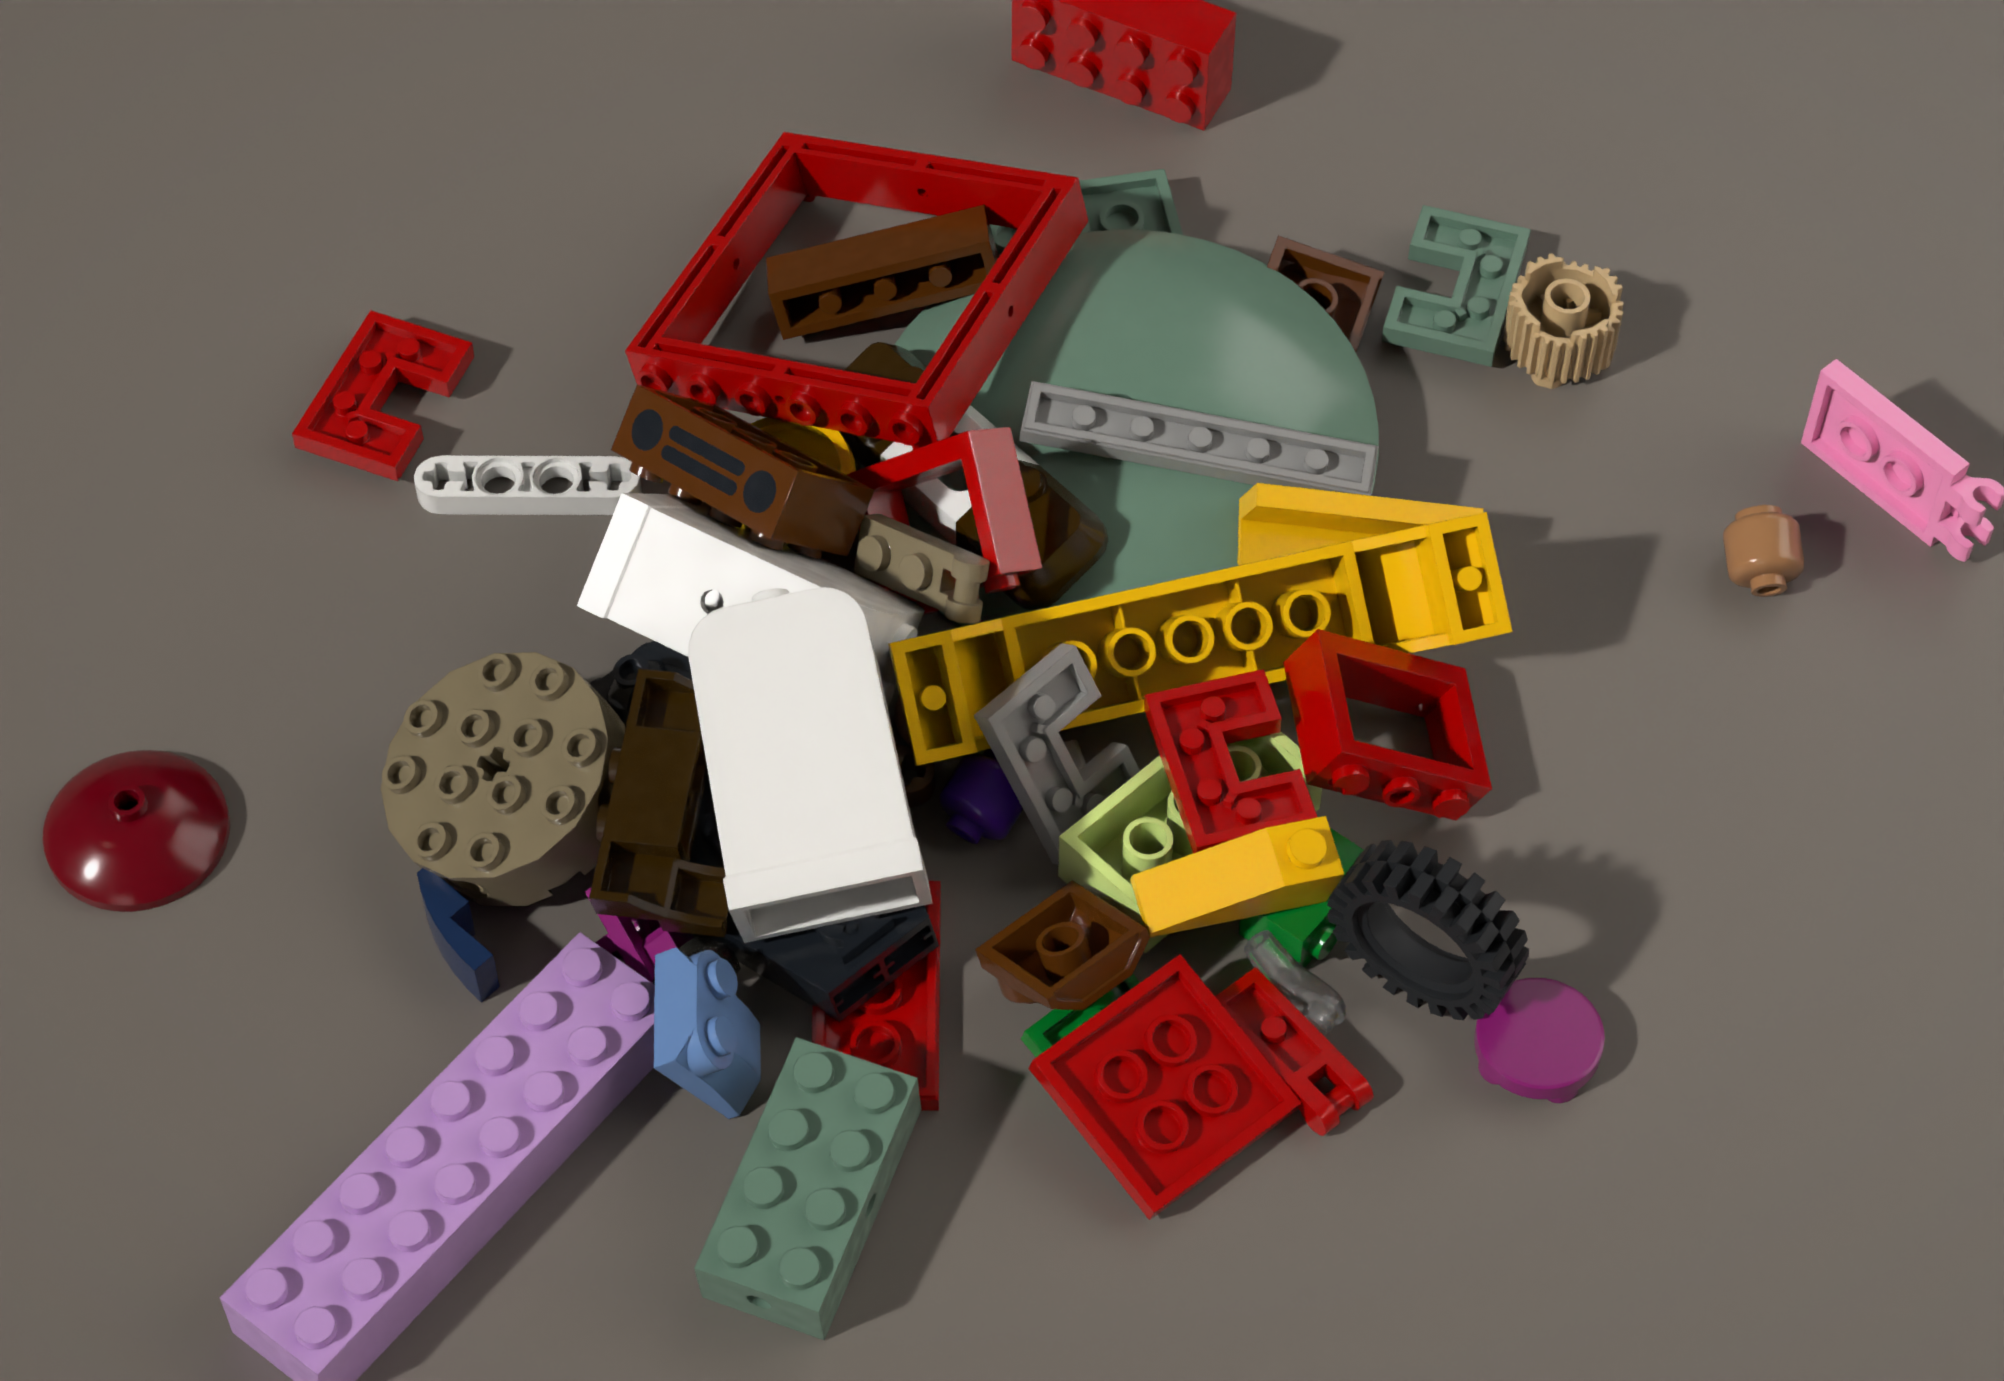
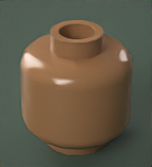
(1763, 550)

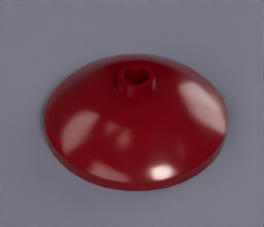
(142, 853)

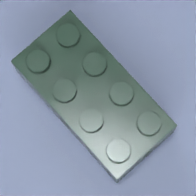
(809, 1188)

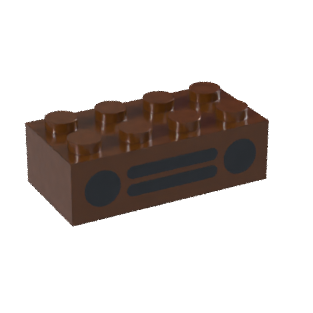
(741, 473)

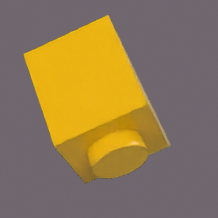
(1241, 878)

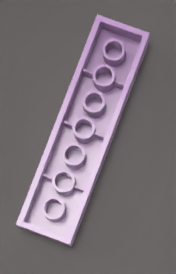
(449, 1170)

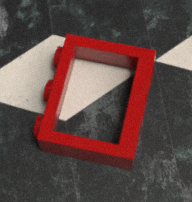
(994, 494)
(1341, 667)

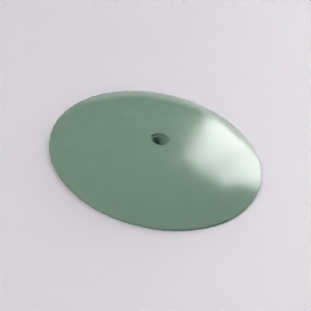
(1169, 328)

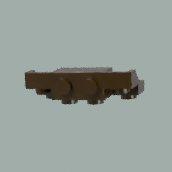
(655, 816)

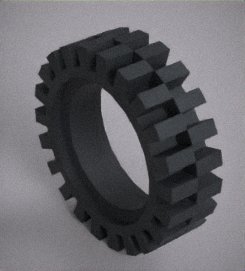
(1451, 903)

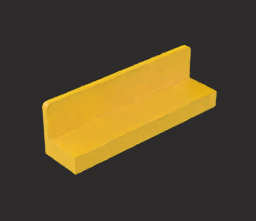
(1296, 519)

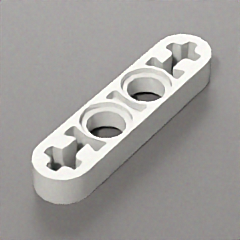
(527, 493)

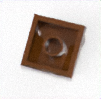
(1337, 284)
(1064, 951)

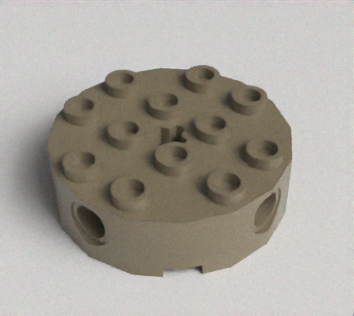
(502, 777)

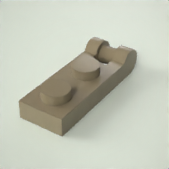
(921, 567)

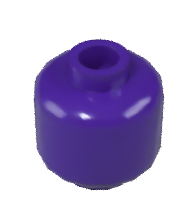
(980, 799)

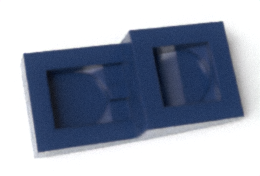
(453, 932)

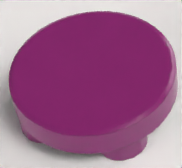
(1540, 1040)

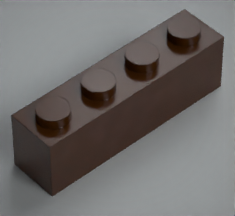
(881, 272)

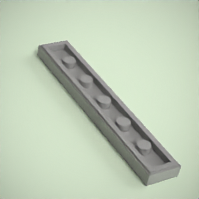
(1194, 441)

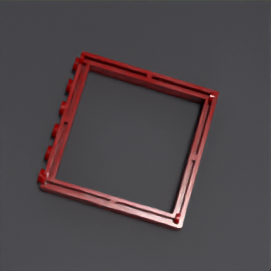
(798, 168)

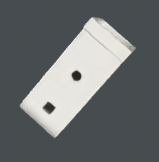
(675, 564)
(802, 764)

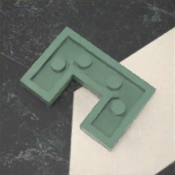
(1473, 319)

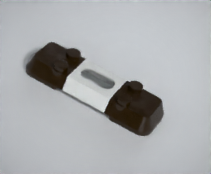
(1065, 529)

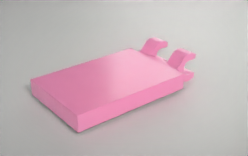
(1898, 462)

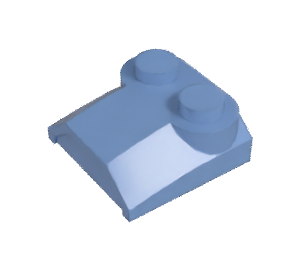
(704, 1031)

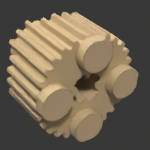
(1563, 321)

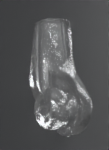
(1304, 989)

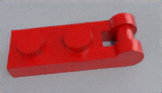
(1296, 1051)

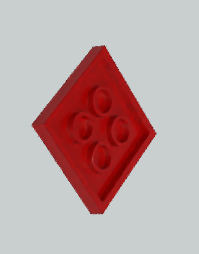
(1164, 1086)

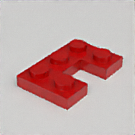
(346, 414)
(1192, 738)

